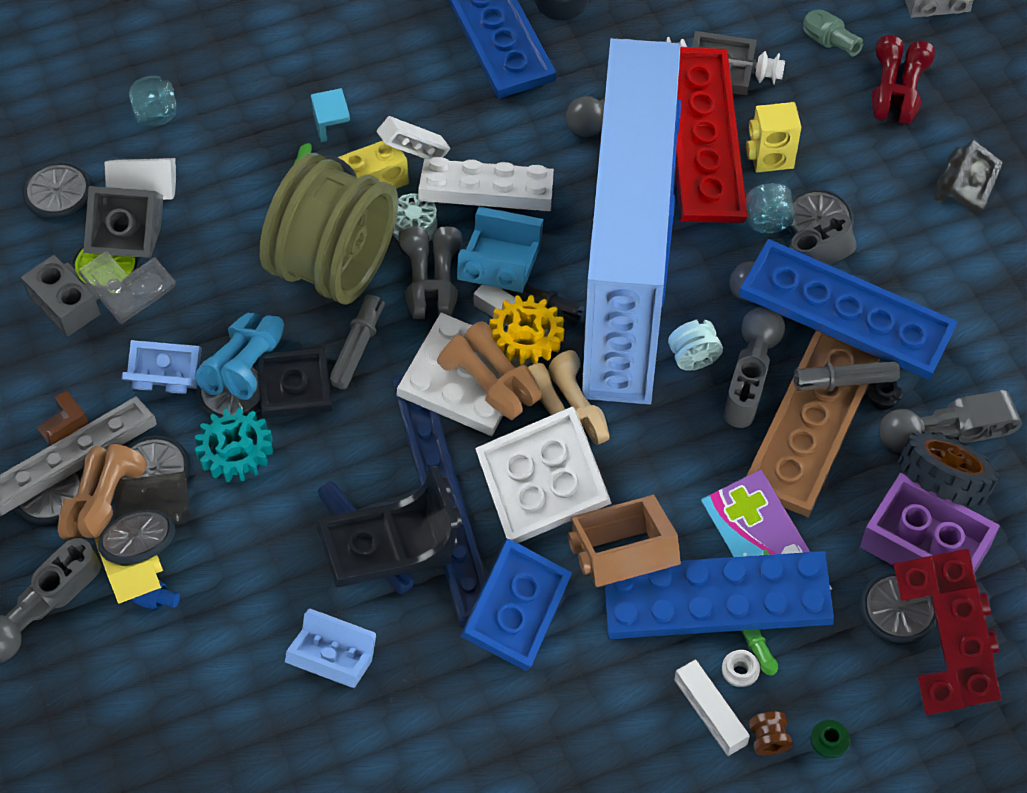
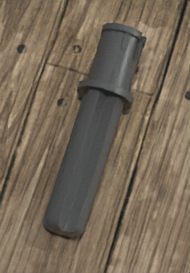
(362, 329)
(830, 377)

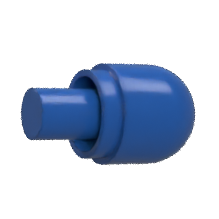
(157, 598)

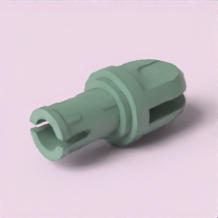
(830, 32)

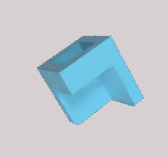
(329, 109)

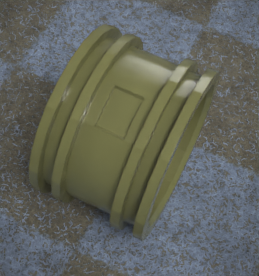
(328, 228)

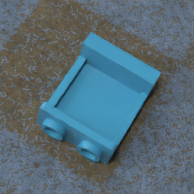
(501, 249)

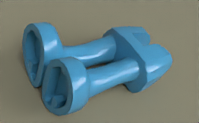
(233, 362)

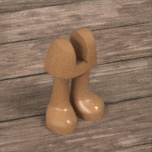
(502, 393)
(91, 508)

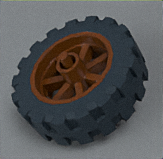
(948, 468)

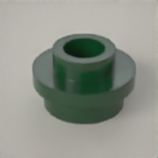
(826, 748)

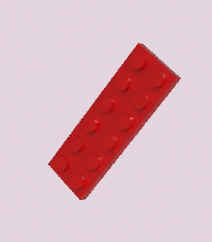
(707, 140)

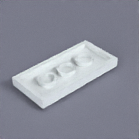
(486, 184)

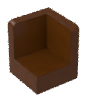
(64, 423)

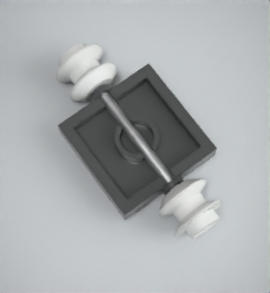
(741, 59)

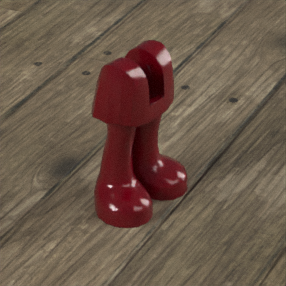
(917, 59)

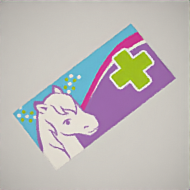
(753, 518)

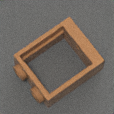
(619, 523)

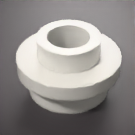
(744, 659)

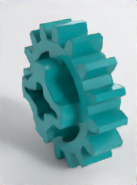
(234, 444)

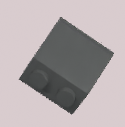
(122, 221)

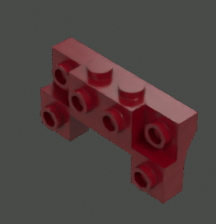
(961, 630)

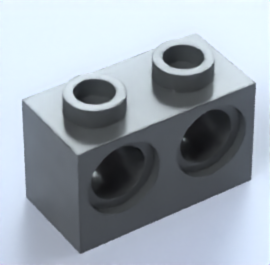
(55, 289)

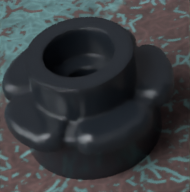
(884, 400)

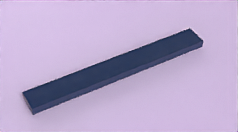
(430, 449)

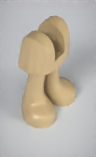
(563, 373)

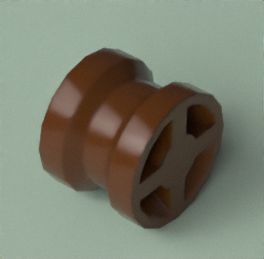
(770, 733)

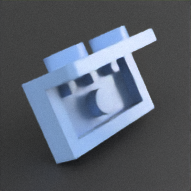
(162, 365)
(332, 648)

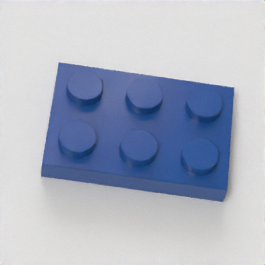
(516, 604)

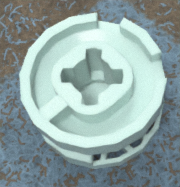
(415, 215)
(694, 343)

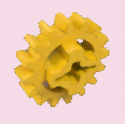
(527, 329)

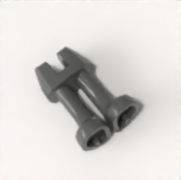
(415, 244)

